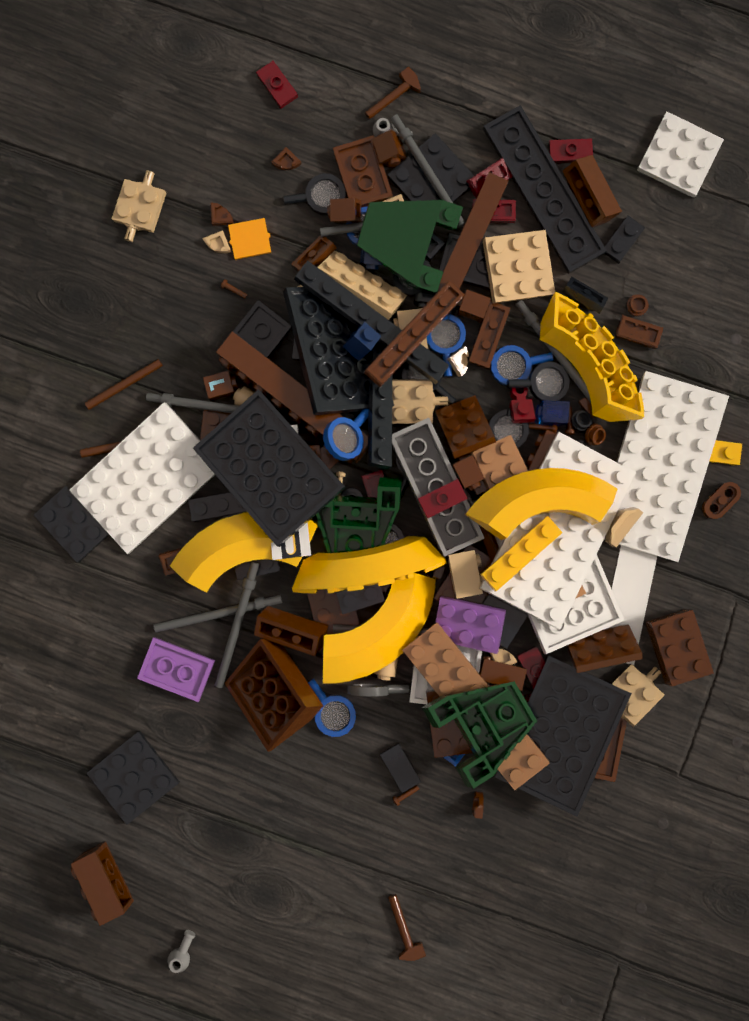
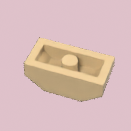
(621, 525)

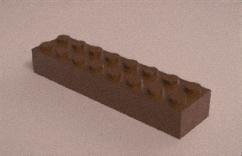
(277, 384)

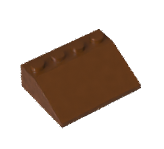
(272, 693)

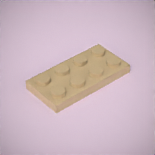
(363, 284)

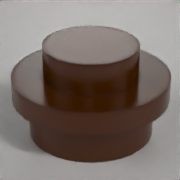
(637, 305)
(595, 434)

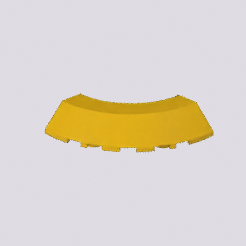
(595, 358)
(539, 493)
(225, 546)
(367, 566)
(383, 636)

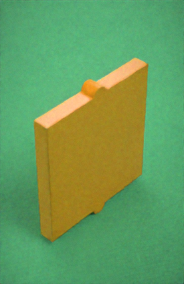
(249, 238)

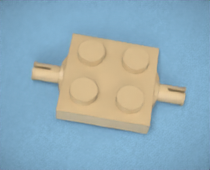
(139, 206)
(414, 400)
(644, 693)

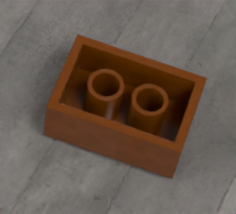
(679, 647)
(101, 883)

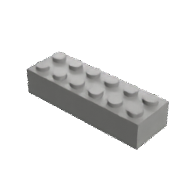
(427, 470)

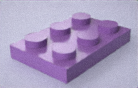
(471, 623)
(176, 669)

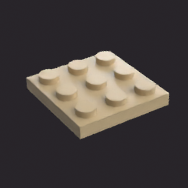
(518, 266)

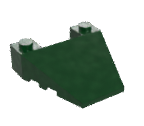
(400, 237)
(360, 522)
(491, 723)

